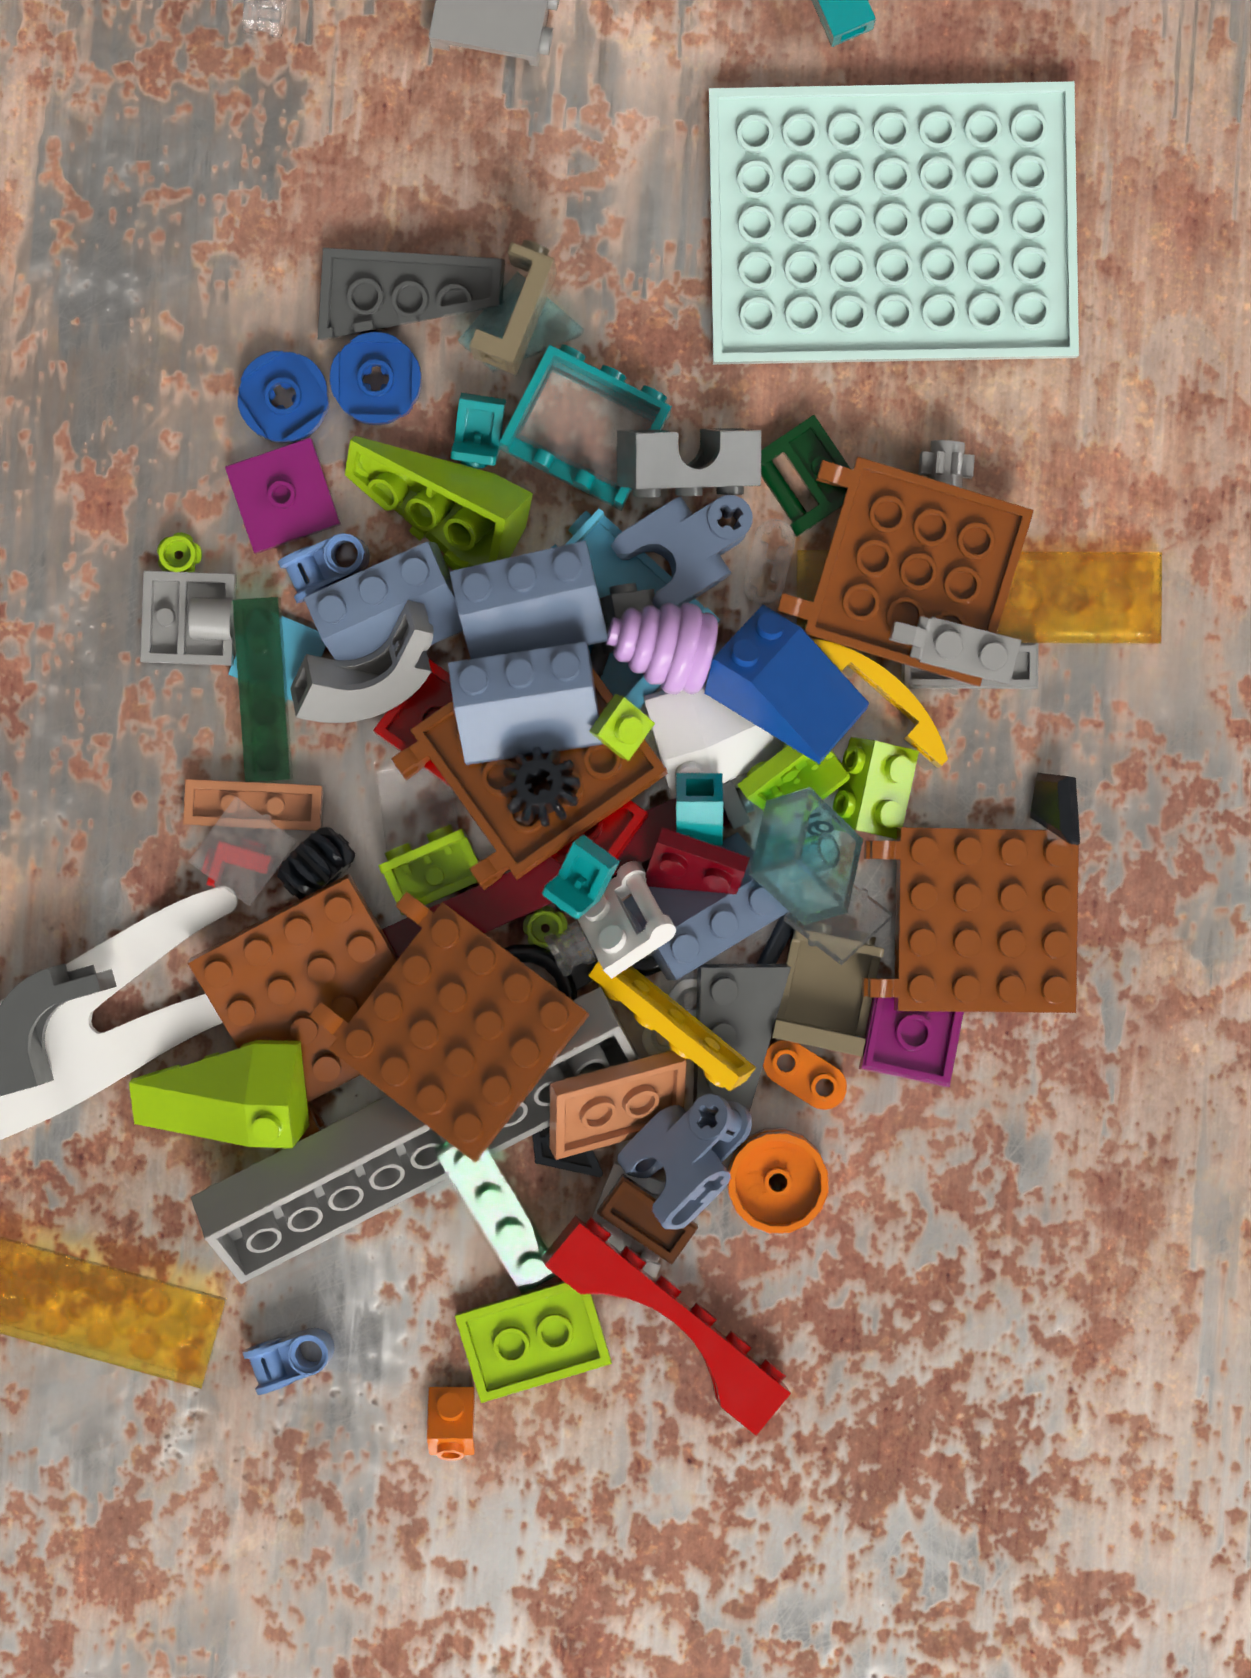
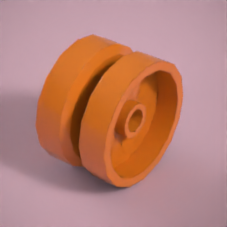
(772, 1153)

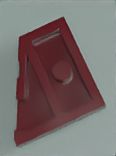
(694, 865)

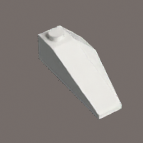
(705, 737)

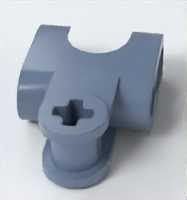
(688, 543)
(692, 1153)

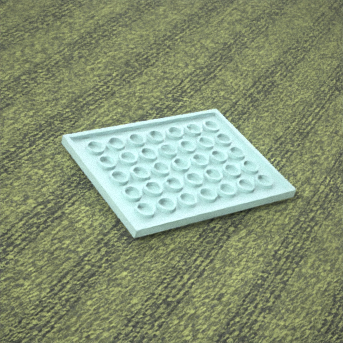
(893, 223)

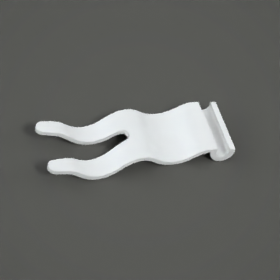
(93, 1060)

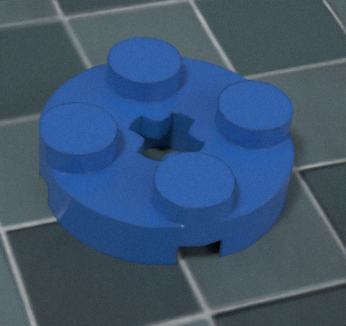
(357, 360)
(257, 392)

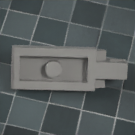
(960, 648)

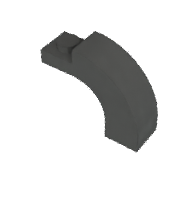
(26, 1017)

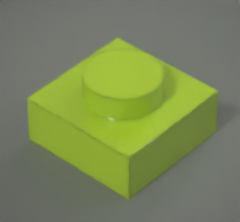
(621, 727)

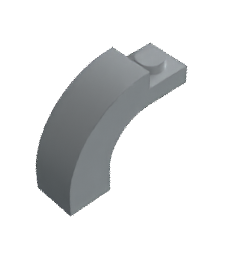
(368, 685)

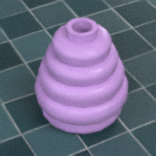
(666, 645)

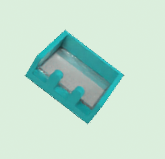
(572, 422)

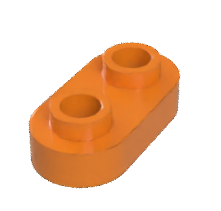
(805, 1074)

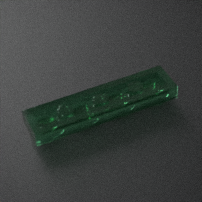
(262, 689)
(498, 1215)

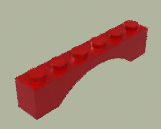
(594, 1266)

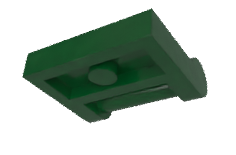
(805, 450)

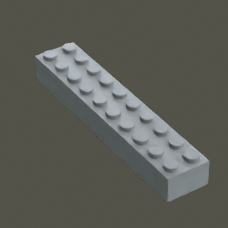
(371, 1162)

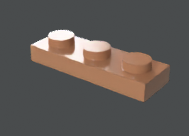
(288, 804)

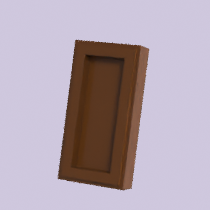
(631, 1211)

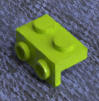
(792, 772)
(877, 788)
(431, 869)

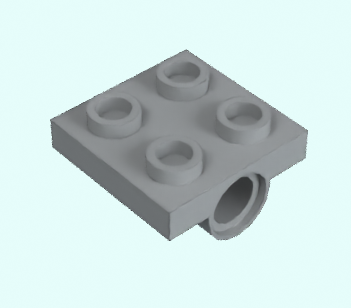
(188, 618)

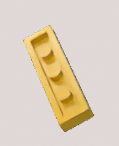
(684, 1032)

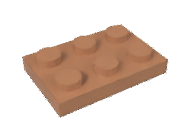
(613, 1102)

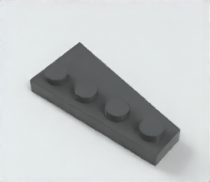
(394, 289)
(741, 1009)

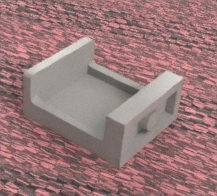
(494, 26)

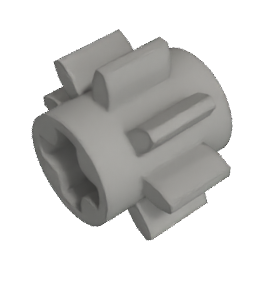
(947, 462)

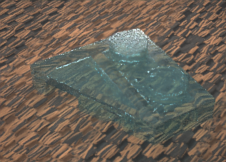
(552, 327)

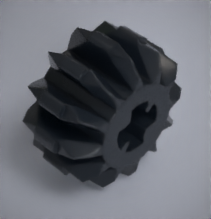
(546, 801)
(316, 862)

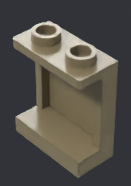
(510, 351)
(825, 999)

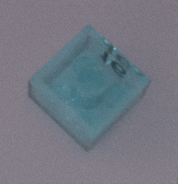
(806, 856)

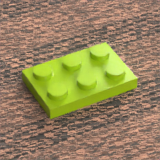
(532, 1340)

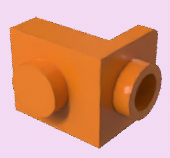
(451, 1422)

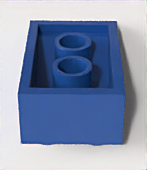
(785, 685)

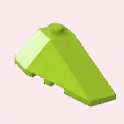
(461, 508)
(231, 1097)

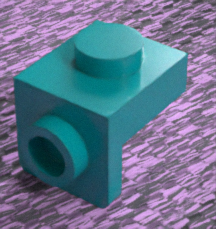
(478, 430)
(581, 878)

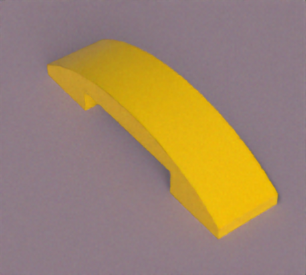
(924, 735)

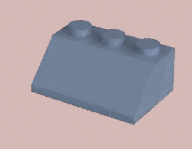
(530, 602)
(364, 608)
(524, 702)
(708, 920)

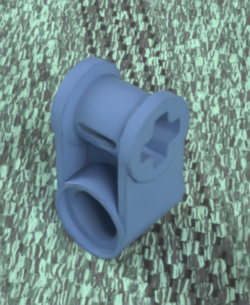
(321, 565)
(281, 1361)

